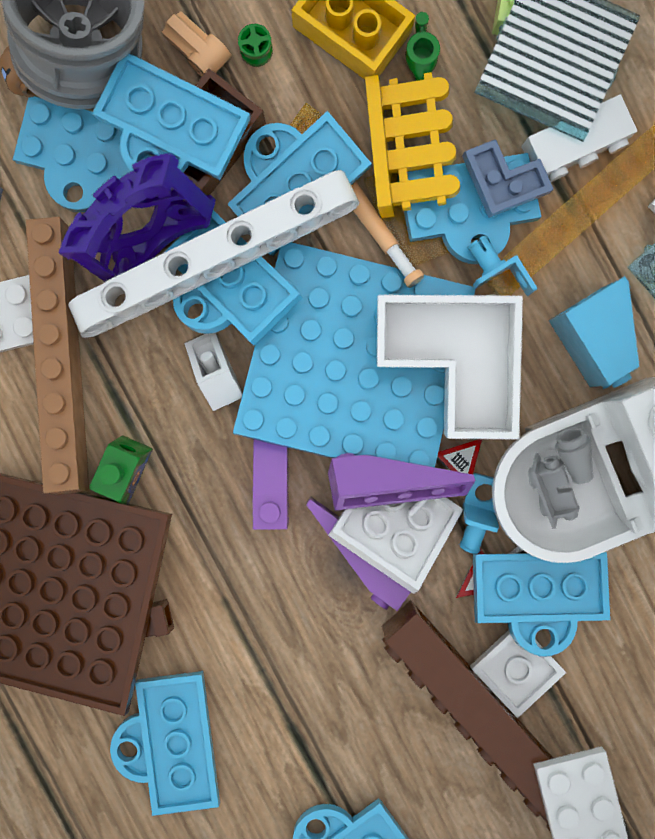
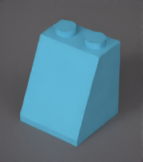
(601, 335)

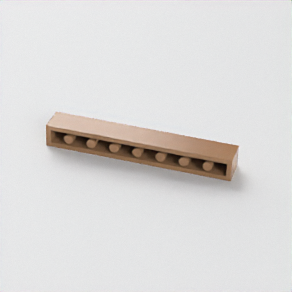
(56, 360)

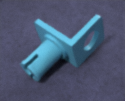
(493, 266)
(478, 516)

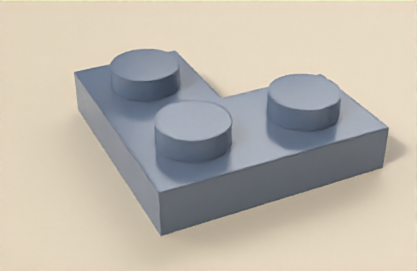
(500, 187)

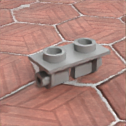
(547, 478)

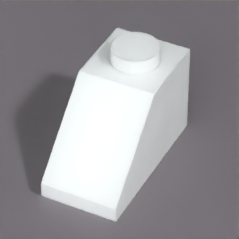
(213, 371)

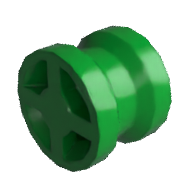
(253, 37)

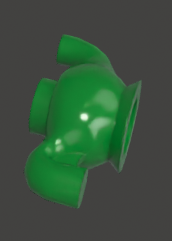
(422, 49)

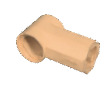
(200, 49)

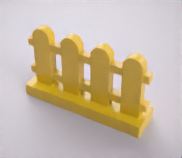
(411, 158)

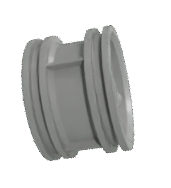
(74, 60)

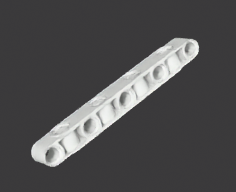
(213, 254)

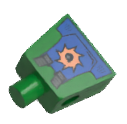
(120, 469)

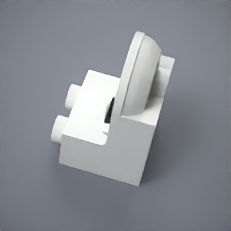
(605, 513)

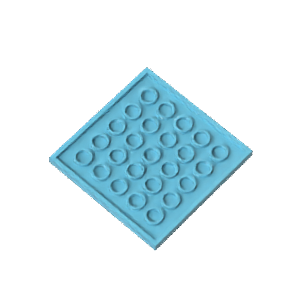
(318, 373)

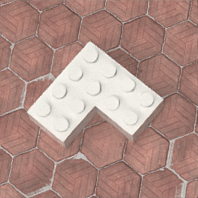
(474, 342)

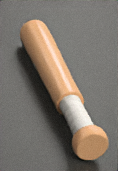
(383, 236)

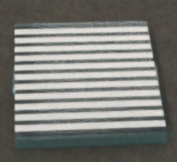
(557, 60)

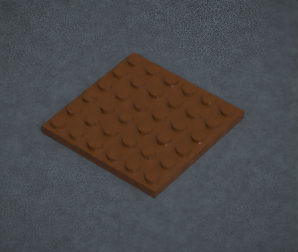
(75, 592)

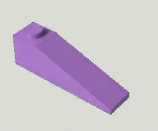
(383, 481)
(270, 486)
(384, 589)

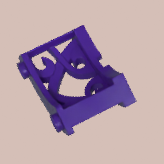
(143, 187)

